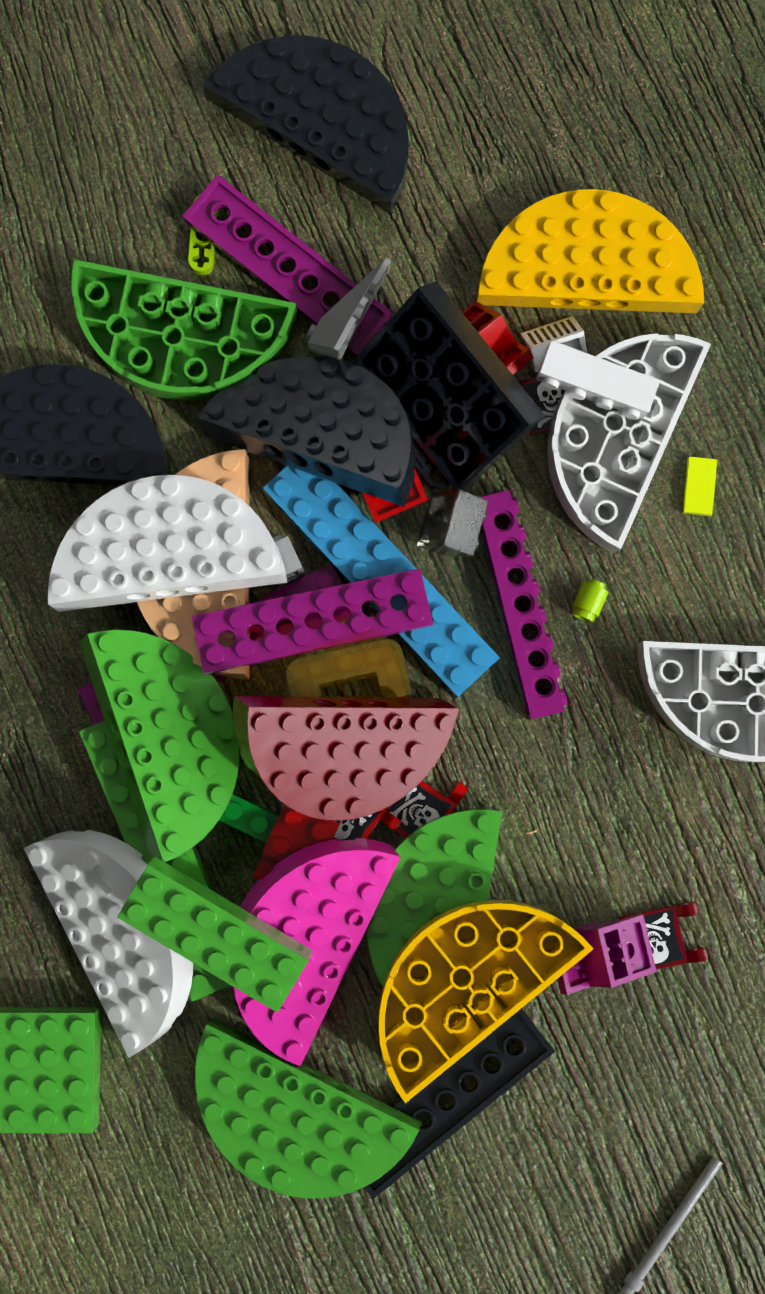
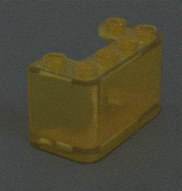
(372, 659)

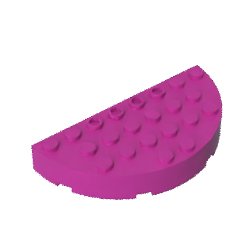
(325, 903)

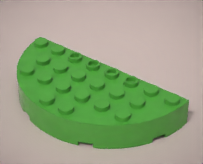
(174, 333)
(168, 735)
(438, 870)
(291, 1122)

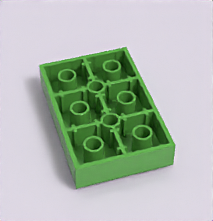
(49, 1069)

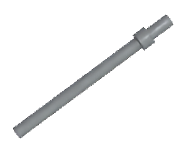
(634, 1280)

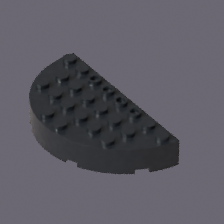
(321, 107)
(319, 420)
(75, 429)

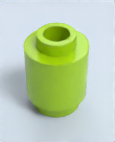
(589, 600)

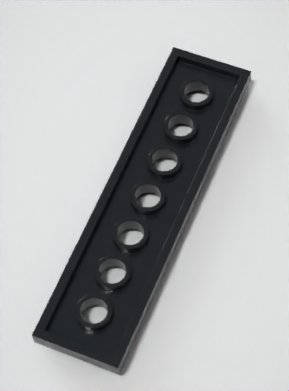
(468, 1102)

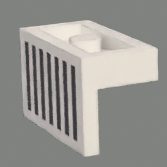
(563, 331)

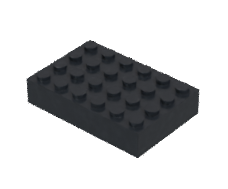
(451, 385)

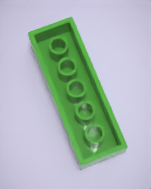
(215, 934)

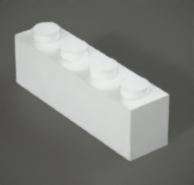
(597, 380)

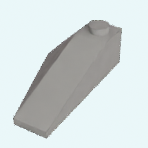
(341, 322)

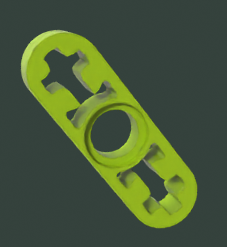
(194, 253)

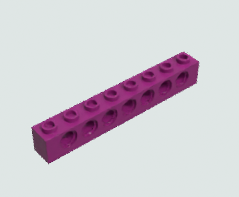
(536, 705)

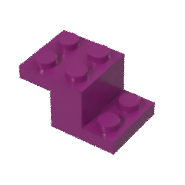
(618, 955)

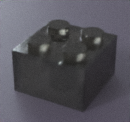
(452, 523)

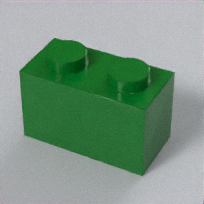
(249, 817)

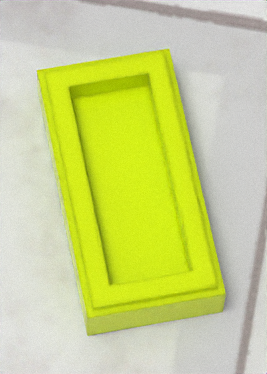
(699, 486)

